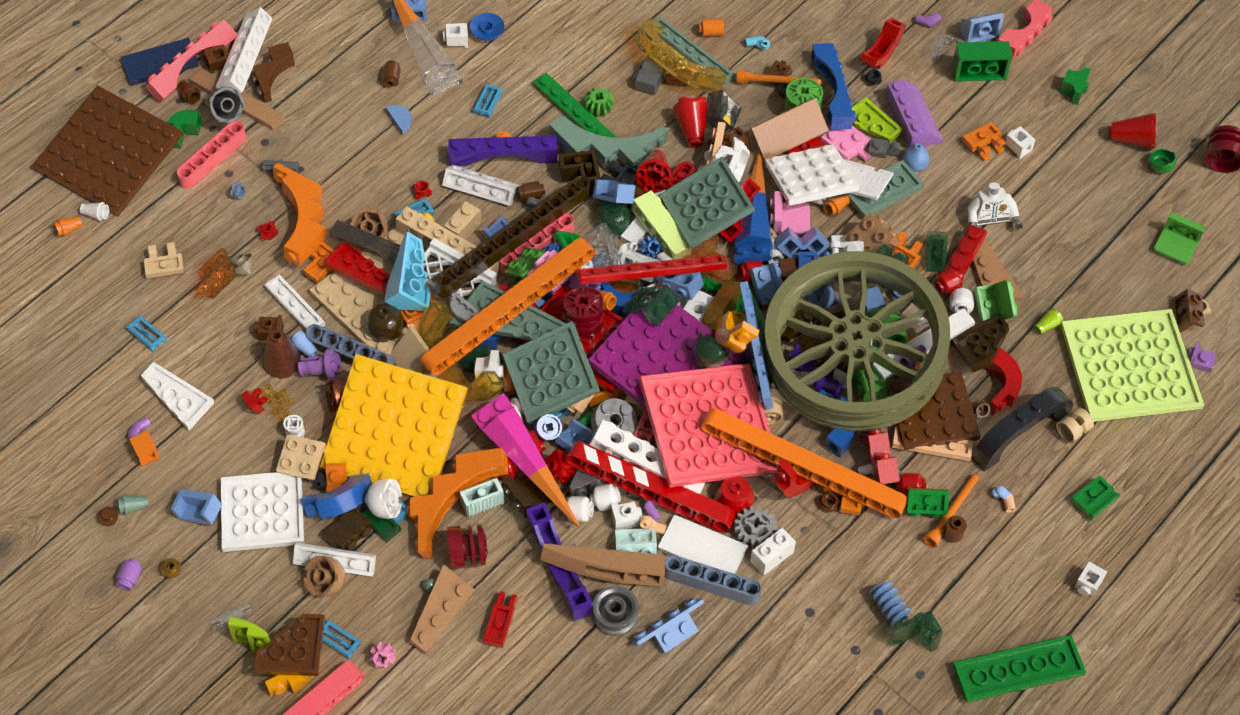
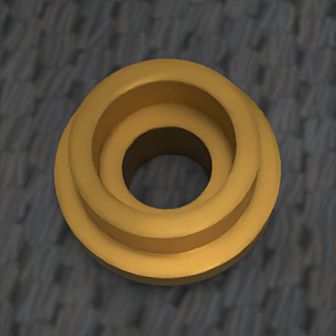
(170, 573)

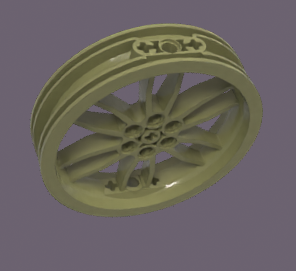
(856, 340)

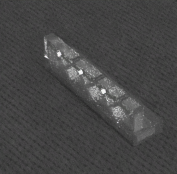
(607, 246)

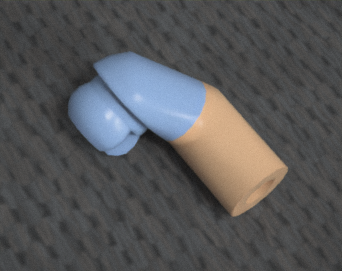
(1008, 498)

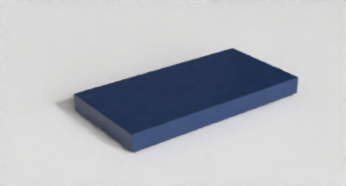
(145, 63)

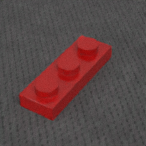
(967, 249)

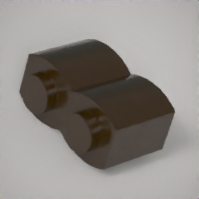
(348, 530)

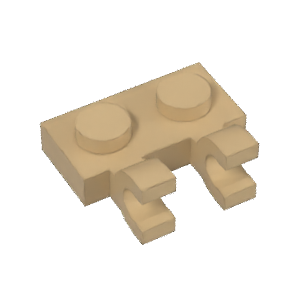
(163, 265)

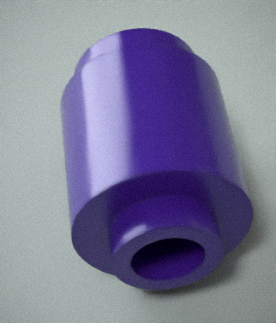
(829, 385)

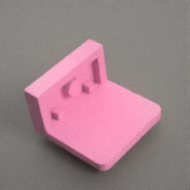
(794, 216)

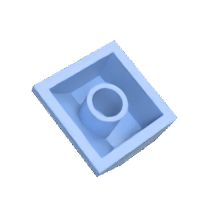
(981, 27)

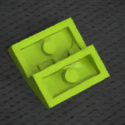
(248, 633)

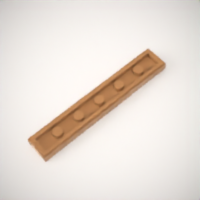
(252, 107)

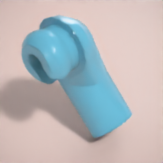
(758, 41)

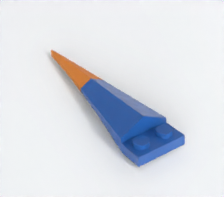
(755, 240)

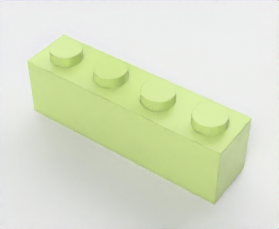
(660, 223)

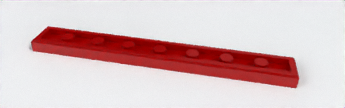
(651, 269)

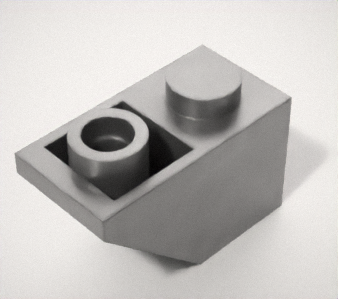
(584, 483)

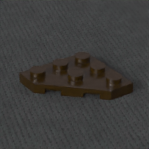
(981, 342)

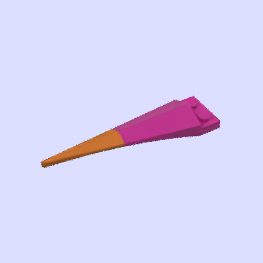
(507, 431)

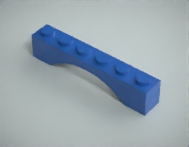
(840, 109)

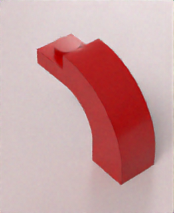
(885, 44)
(1010, 376)
(789, 482)

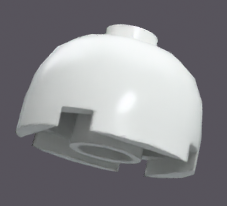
(383, 498)

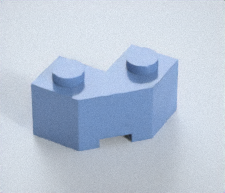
(791, 243)

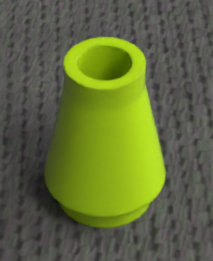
(1049, 321)

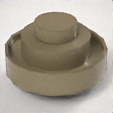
(243, 264)

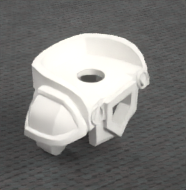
(735, 157)

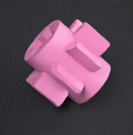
(382, 654)

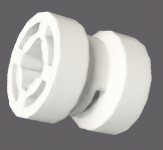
(294, 426)

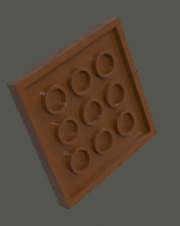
(942, 419)

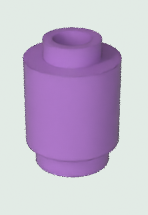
(128, 574)

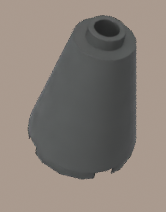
(225, 104)

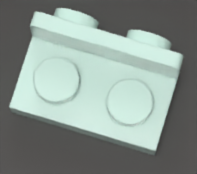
(636, 540)

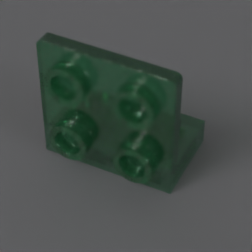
(921, 624)

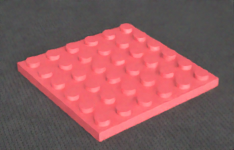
(677, 409)

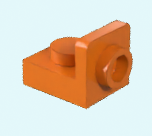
(336, 475)

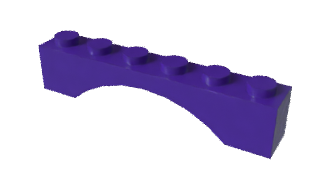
(470, 150)
(568, 583)

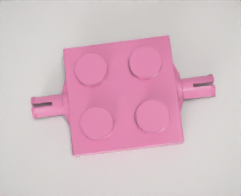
(847, 142)

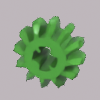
(599, 101)

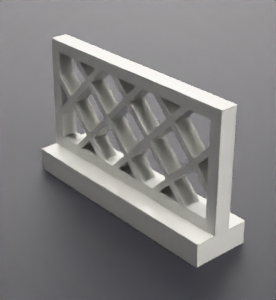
(448, 256)

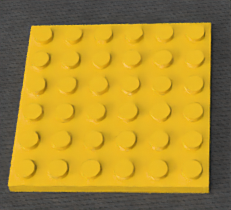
(394, 425)

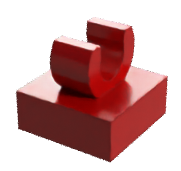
(253, 400)

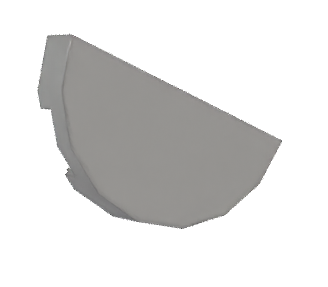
(461, 308)

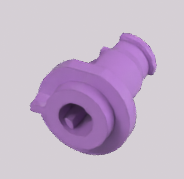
(325, 364)

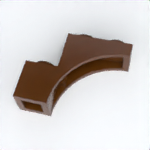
(264, 74)

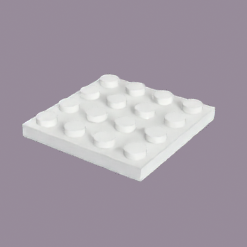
(811, 174)
(261, 511)

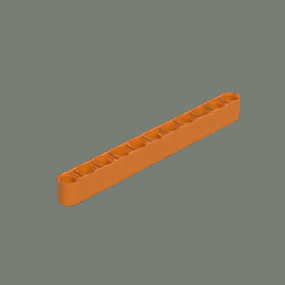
(507, 307)
(804, 463)

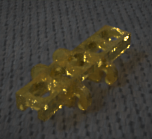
(276, 395)

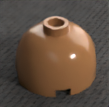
(371, 221)
(324, 576)

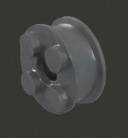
(616, 409)
(612, 622)

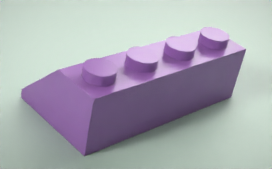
(912, 114)

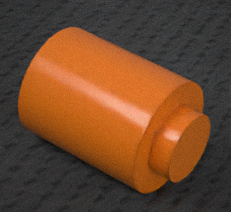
(712, 27)

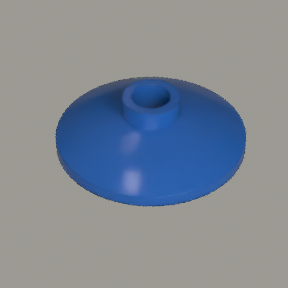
(487, 26)

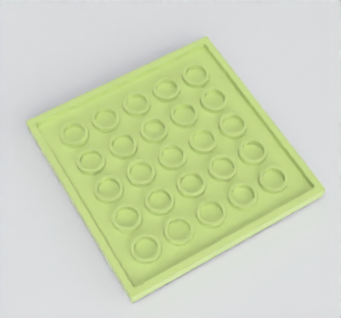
(1131, 365)

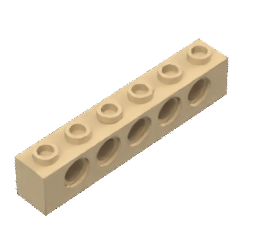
(427, 230)

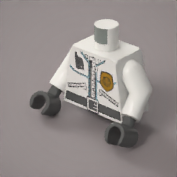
(993, 207)

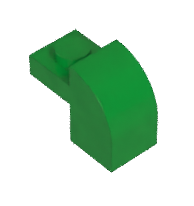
(188, 121)

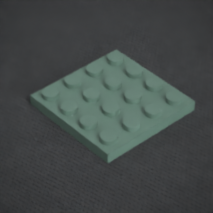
(707, 202)
(551, 372)

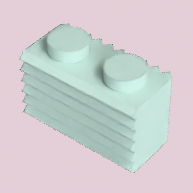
(481, 497)

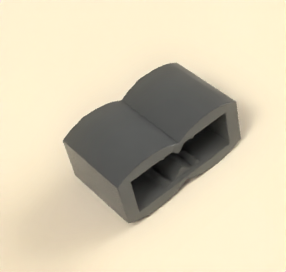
(649, 76)

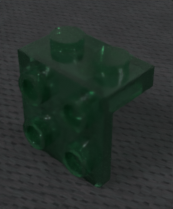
(654, 302)

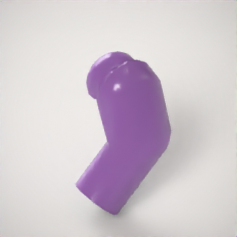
(929, 21)
(138, 426)
(651, 510)

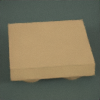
(409, 351)

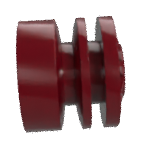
(1224, 149)
(585, 309)
(466, 546)

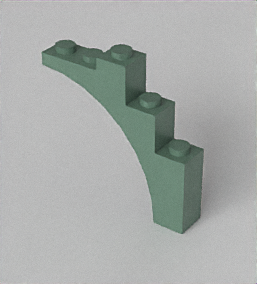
(607, 149)

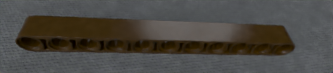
(512, 236)

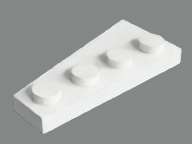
(180, 397)

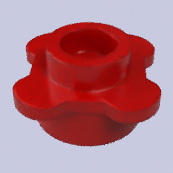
(421, 185)
(271, 233)

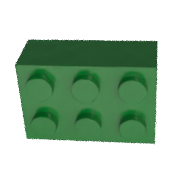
(981, 61)

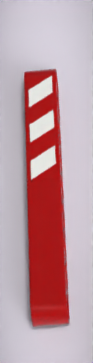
(650, 487)

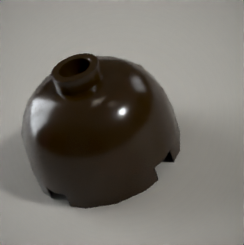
(384, 322)

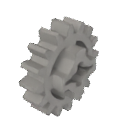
(747, 522)

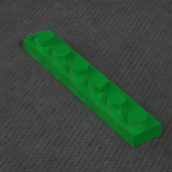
(570, 106)

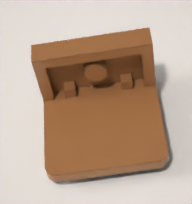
(873, 233)

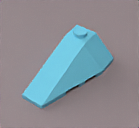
(407, 280)

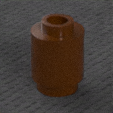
(391, 73)
(530, 189)
(955, 529)

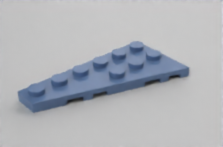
(756, 347)

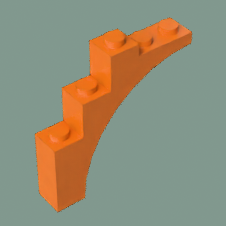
(469, 471)

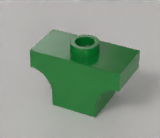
(1075, 84)

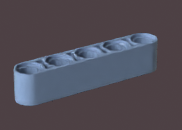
(342, 343)
(719, 587)

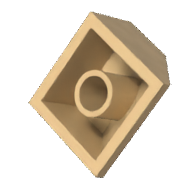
(461, 219)

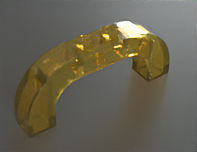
(675, 63)
(431, 330)

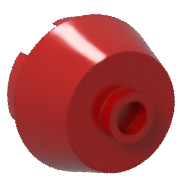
(735, 493)

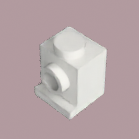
(456, 35)
(1020, 141)
(625, 515)
(1090, 580)

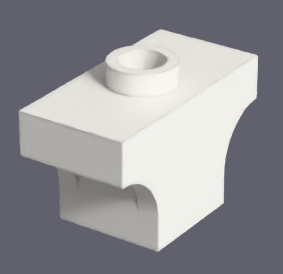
(489, 363)

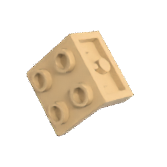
(301, 457)

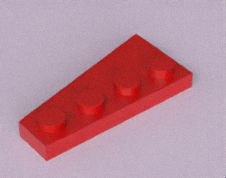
(356, 267)

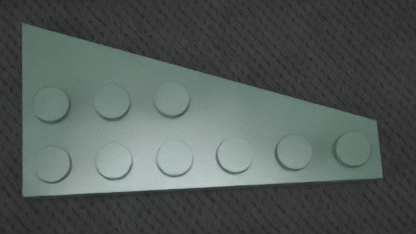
(527, 325)

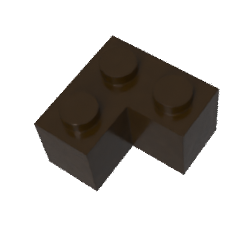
(579, 164)

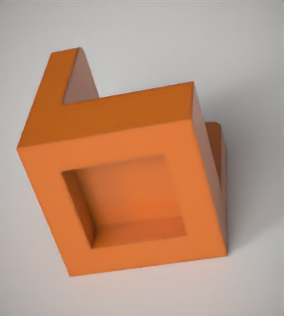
(144, 448)

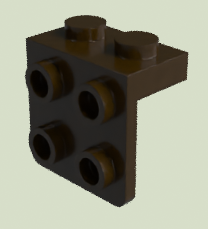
(523, 493)

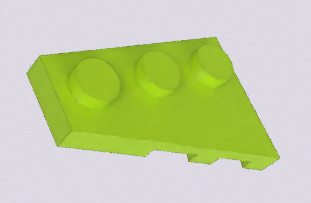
(874, 121)

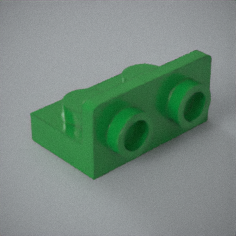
(927, 501)

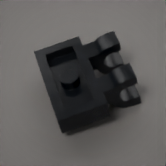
(625, 174)

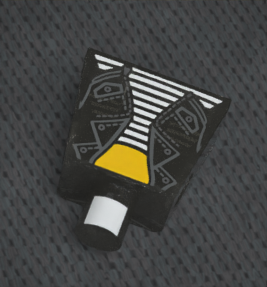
(722, 109)

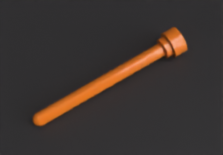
(743, 76)
(933, 537)

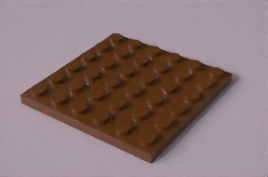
(107, 150)

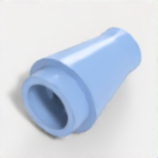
(303, 344)

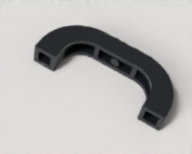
(1048, 402)

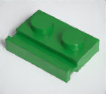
(1095, 497)

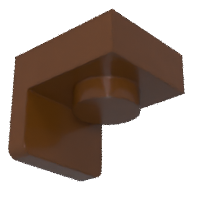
(780, 69)

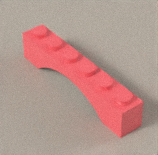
(165, 83)

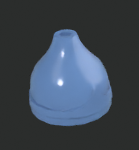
(916, 157)
(823, 297)

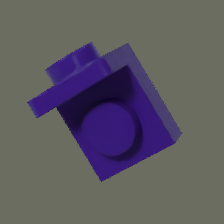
(807, 367)

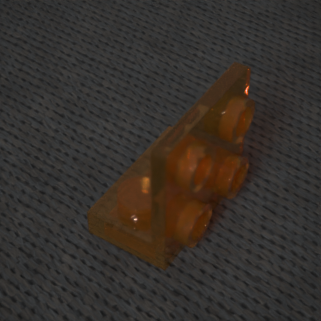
(216, 274)

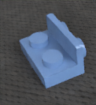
(766, 282)

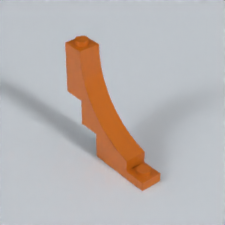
(304, 197)

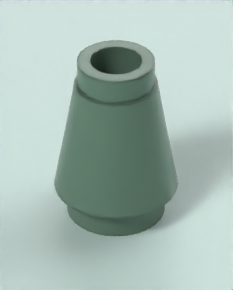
(131, 503)

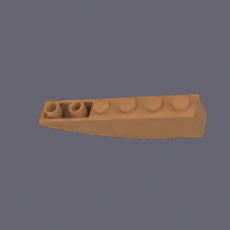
(607, 564)

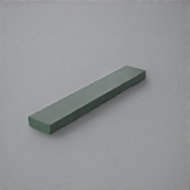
(690, 49)

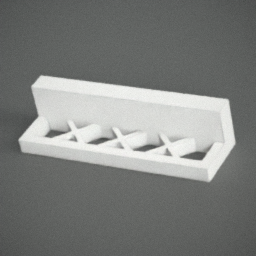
(480, 184)

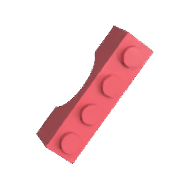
(1035, 17)

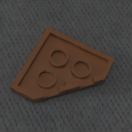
(294, 649)

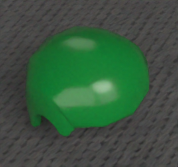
(1162, 160)

